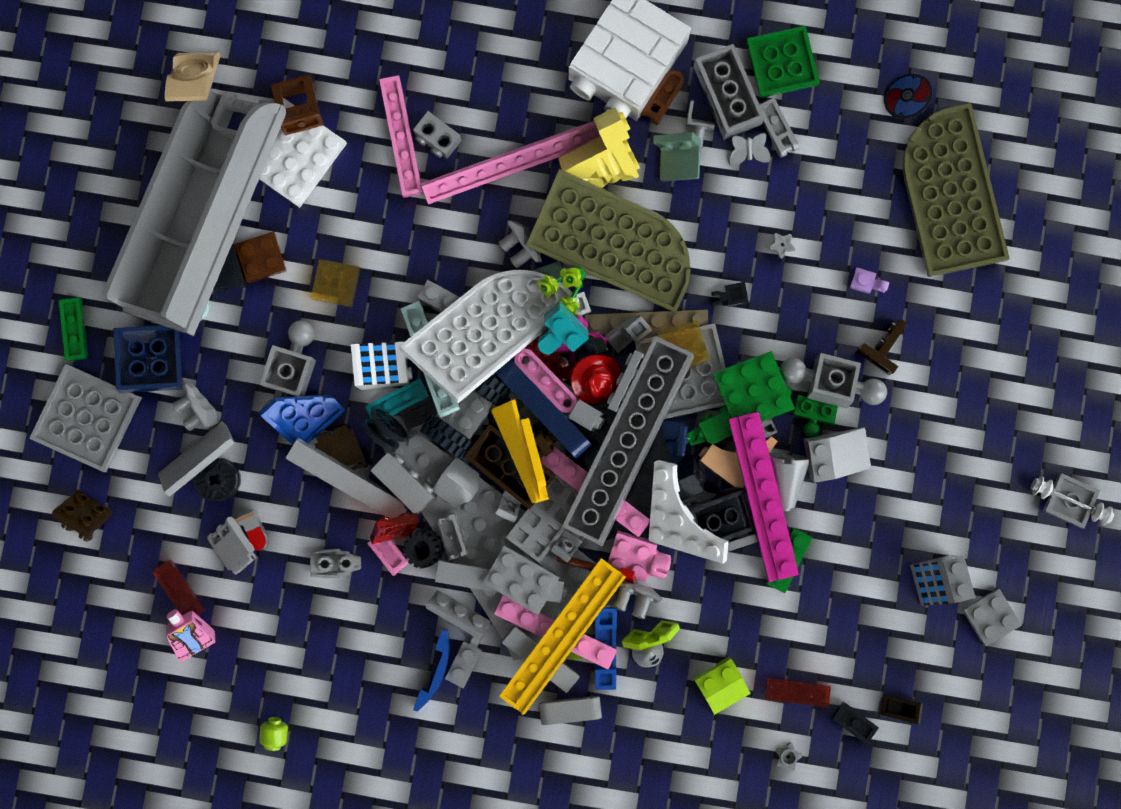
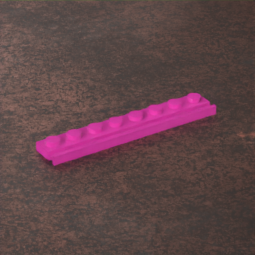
(763, 496)

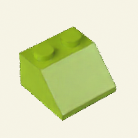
(722, 685)

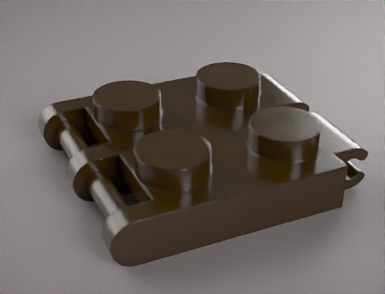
(342, 446)

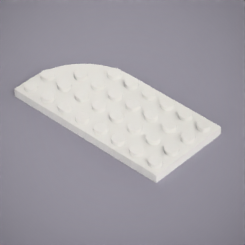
(482, 331)

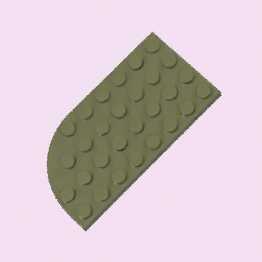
(952, 194)
(613, 240)

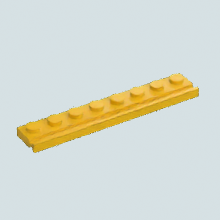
(562, 636)

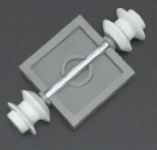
(1072, 500)

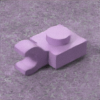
(865, 281)

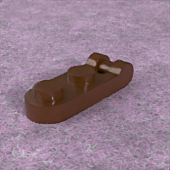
(663, 96)

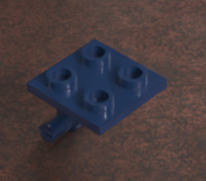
(676, 439)

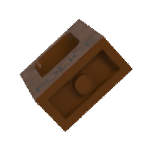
(301, 116)

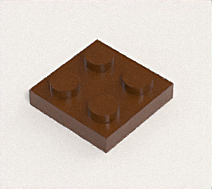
(260, 257)

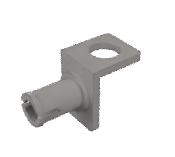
(698, 128)

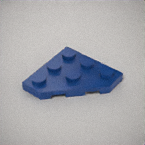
(301, 415)

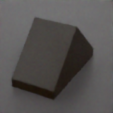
(902, 708)

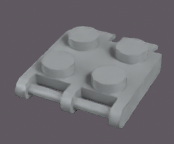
(232, 546)

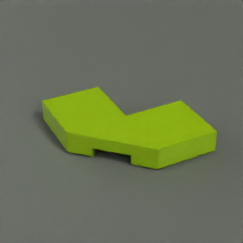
(641, 640)

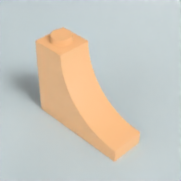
(726, 463)

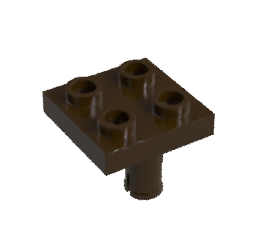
(81, 515)

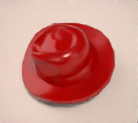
(595, 378)

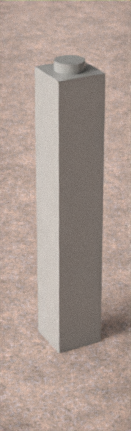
(345, 479)
(473, 577)

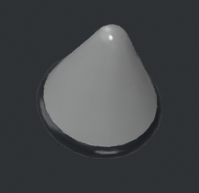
(649, 657)

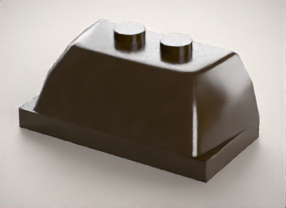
(495, 461)

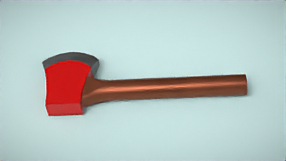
(630, 574)

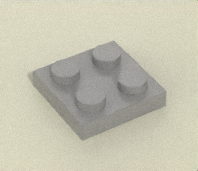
(991, 617)

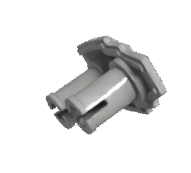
(519, 234)
(203, 411)
(333, 563)
(644, 594)

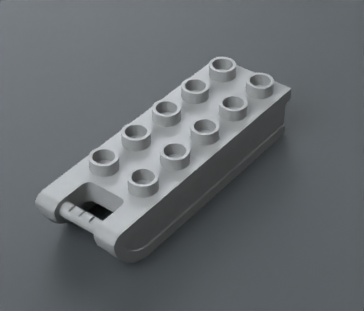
(193, 210)

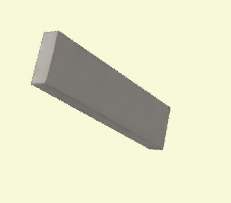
(523, 645)

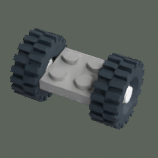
(466, 420)

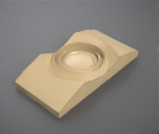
(191, 76)

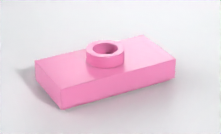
(390, 556)

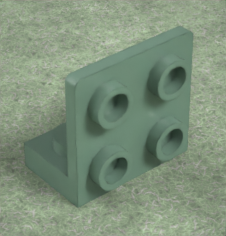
(679, 156)

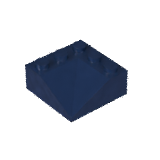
(148, 359)

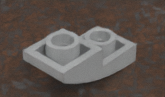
(567, 545)

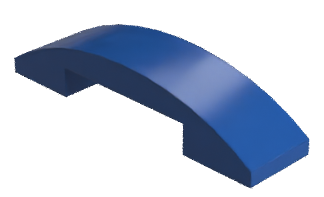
(606, 633)
(443, 645)

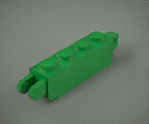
(713, 428)

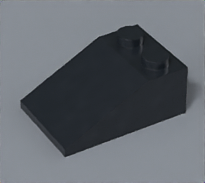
(724, 515)

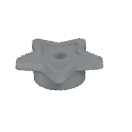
(778, 239)
(794, 756)

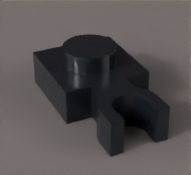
(735, 295)

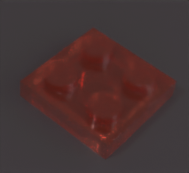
(394, 528)

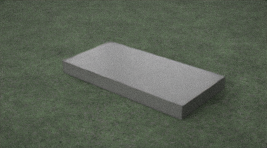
(195, 458)

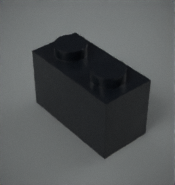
(690, 477)

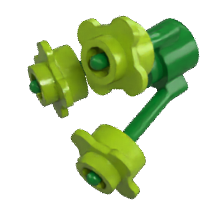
(571, 278)

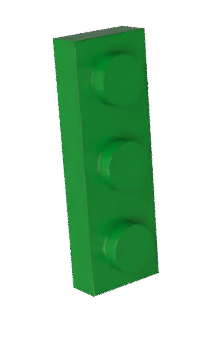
(73, 329)
(800, 543)

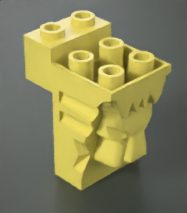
(606, 157)

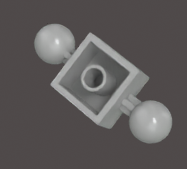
(289, 370)
(833, 381)

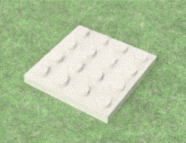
(300, 161)

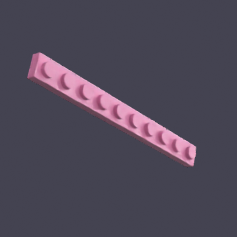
(509, 162)

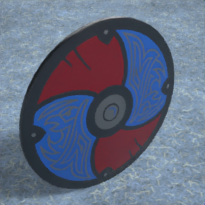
(908, 96)

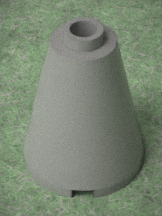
(789, 476)

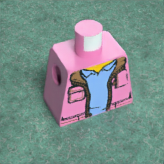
(188, 634)

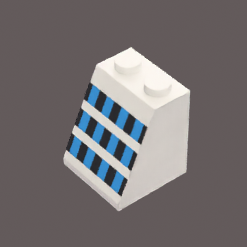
(380, 365)

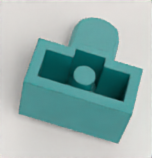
(563, 329)

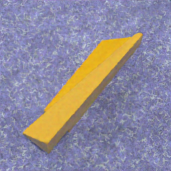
(522, 448)

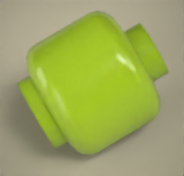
(273, 734)

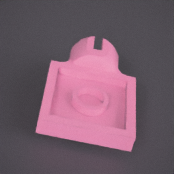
(638, 555)

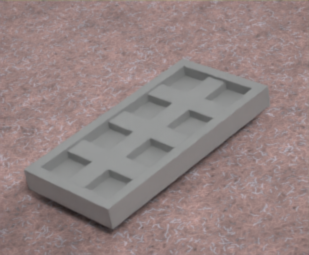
(543, 523)

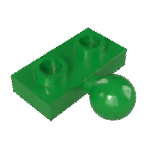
(814, 412)

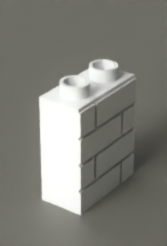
(627, 55)

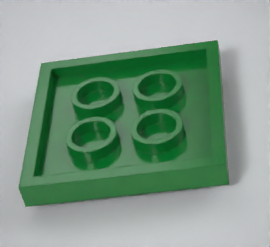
(782, 61)
(754, 387)

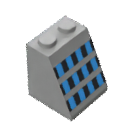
(942, 580)

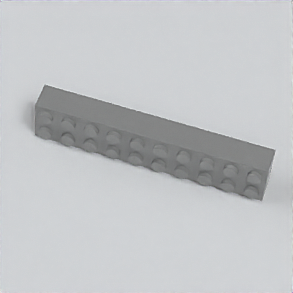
(628, 441)

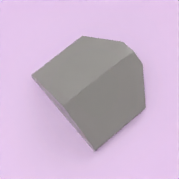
(457, 483)

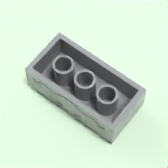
(728, 91)

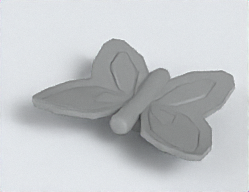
(747, 148)

